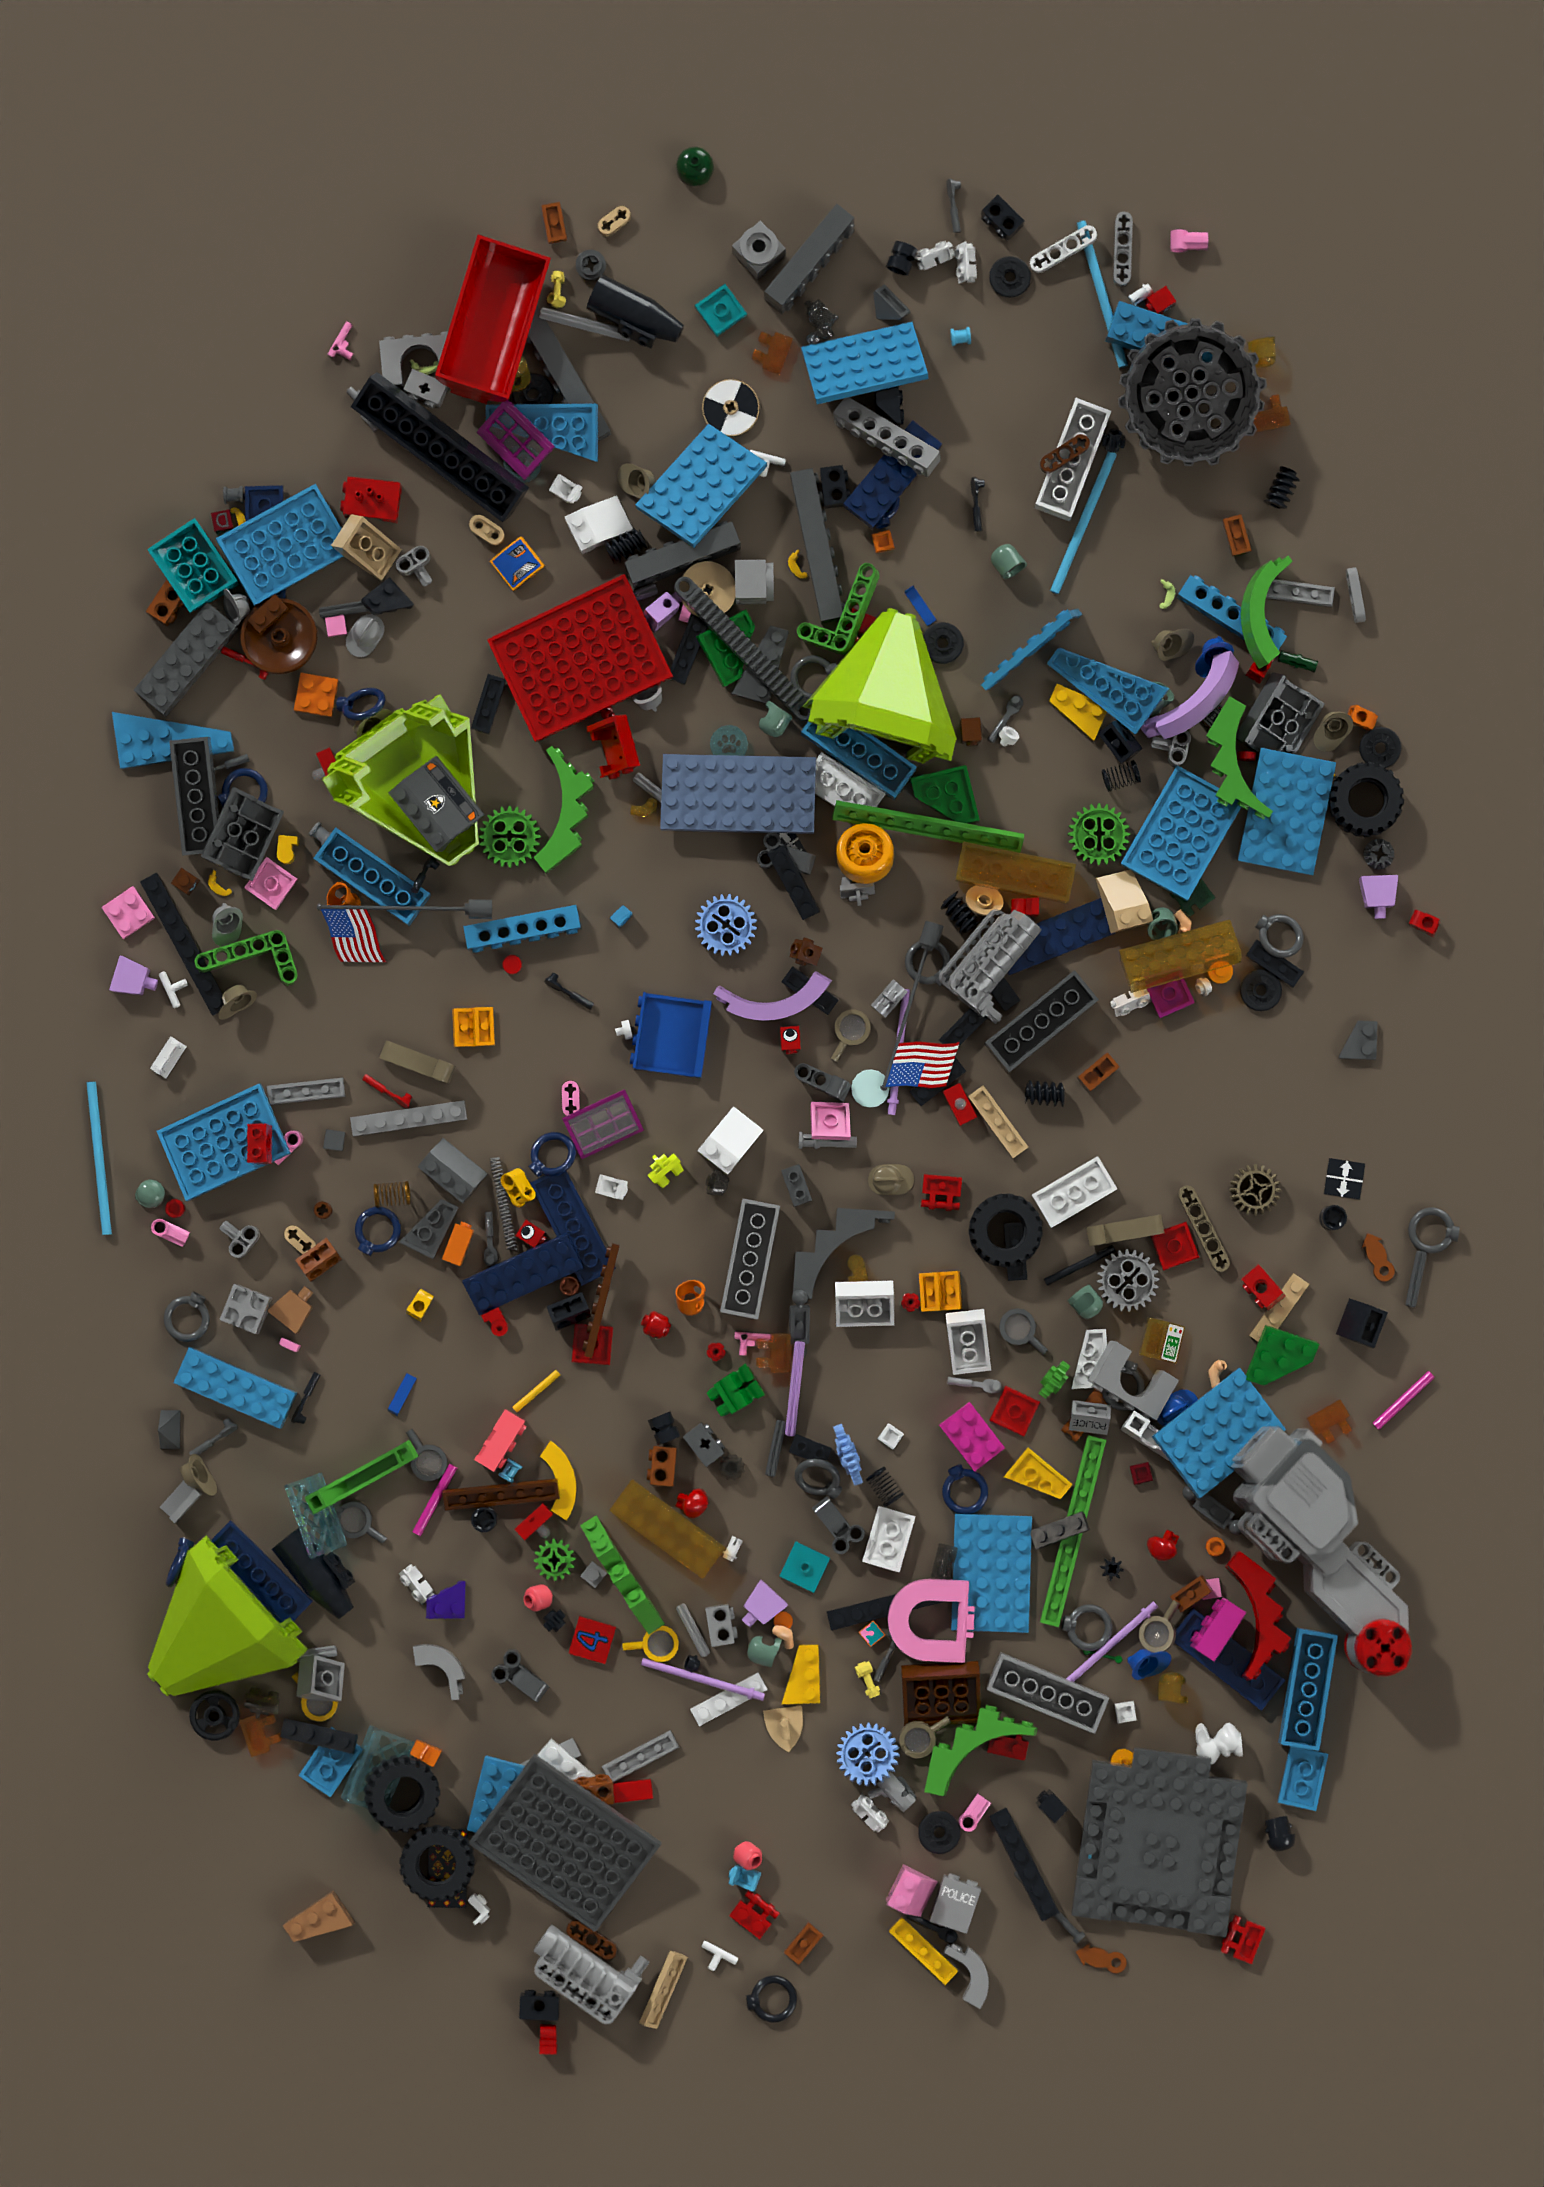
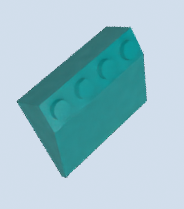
(193, 566)

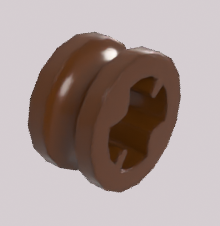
(325, 1215)

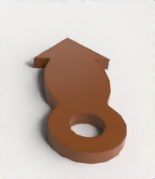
(1377, 1256)
(1100, 1958)

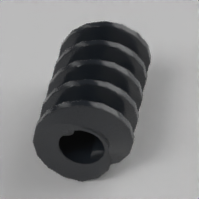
(1281, 488)
(625, 545)
(959, 913)
(1045, 1093)

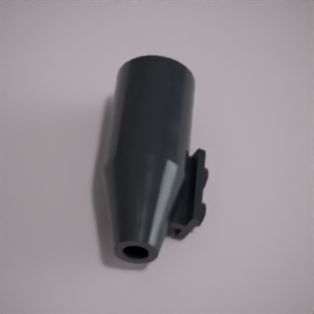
(634, 312)
(320, 1578)

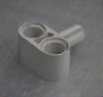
(416, 565)
(1173, 746)
(239, 1237)

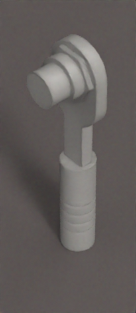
(987, 1385)

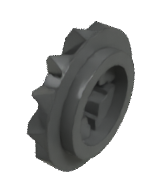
(595, 257)
(1371, 858)

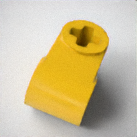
(517, 1186)

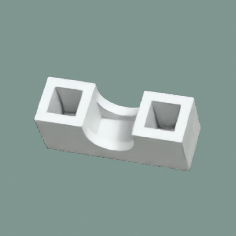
(1142, 1431)

